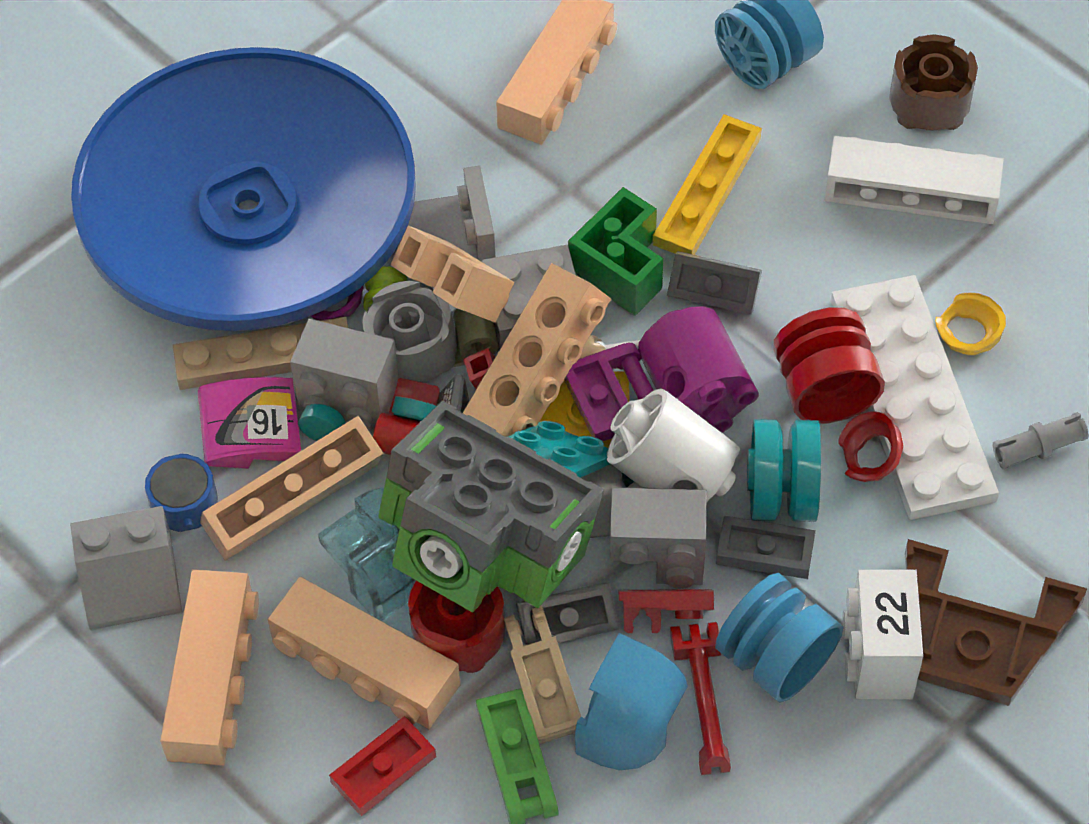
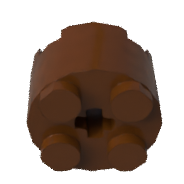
(932, 83)

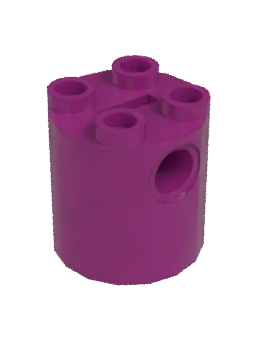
(698, 365)

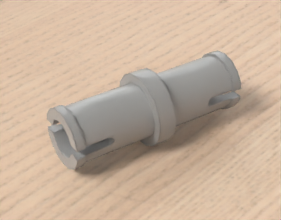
(1040, 440)

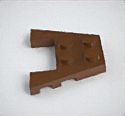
(978, 645)

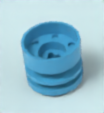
(768, 38)
(779, 637)

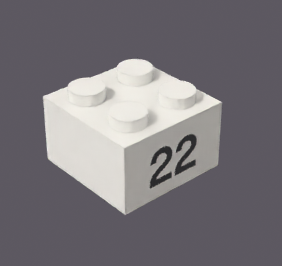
(883, 634)

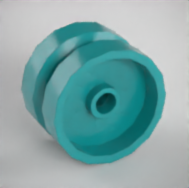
(781, 470)

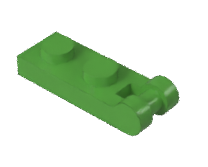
(516, 755)

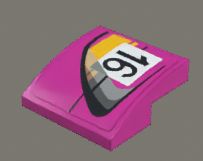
(248, 421)

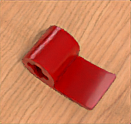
(391, 428)

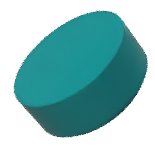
(411, 408)
(319, 421)

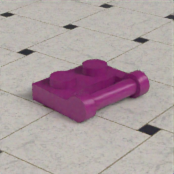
(598, 390)

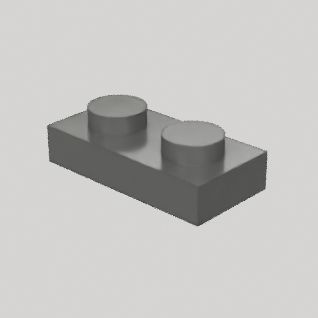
(714, 282)
(765, 547)

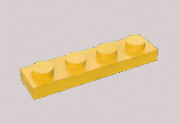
(707, 186)

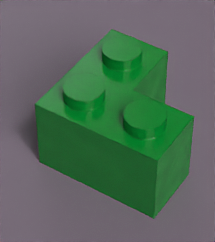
(615, 252)

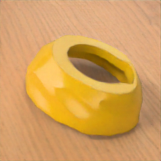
(978, 308)

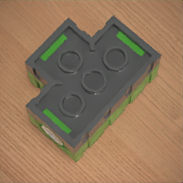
(483, 511)

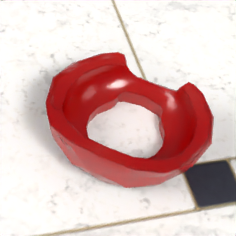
(856, 435)

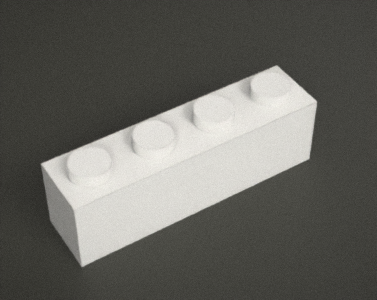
(914, 179)

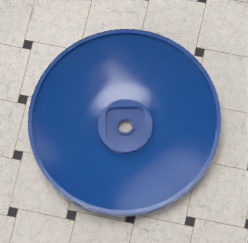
(229, 127)

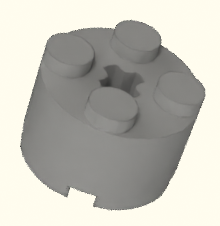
(420, 328)

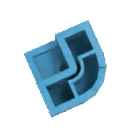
(629, 706)

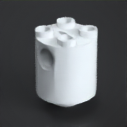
(671, 447)

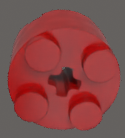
(455, 631)

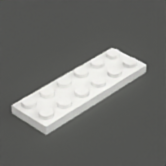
(941, 453)

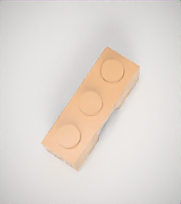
(453, 274)

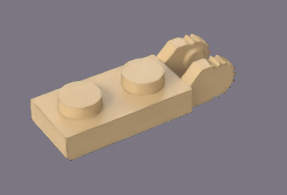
(544, 680)

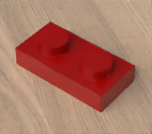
(382, 766)

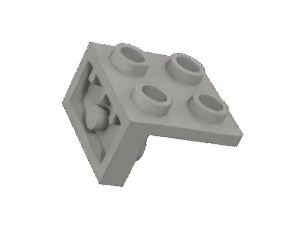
(460, 218)

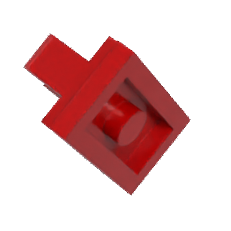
(685, 602)

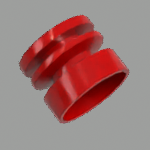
(828, 365)

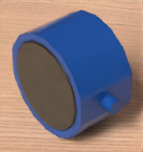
(183, 488)

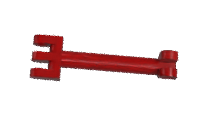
(698, 650)

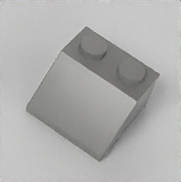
(126, 567)

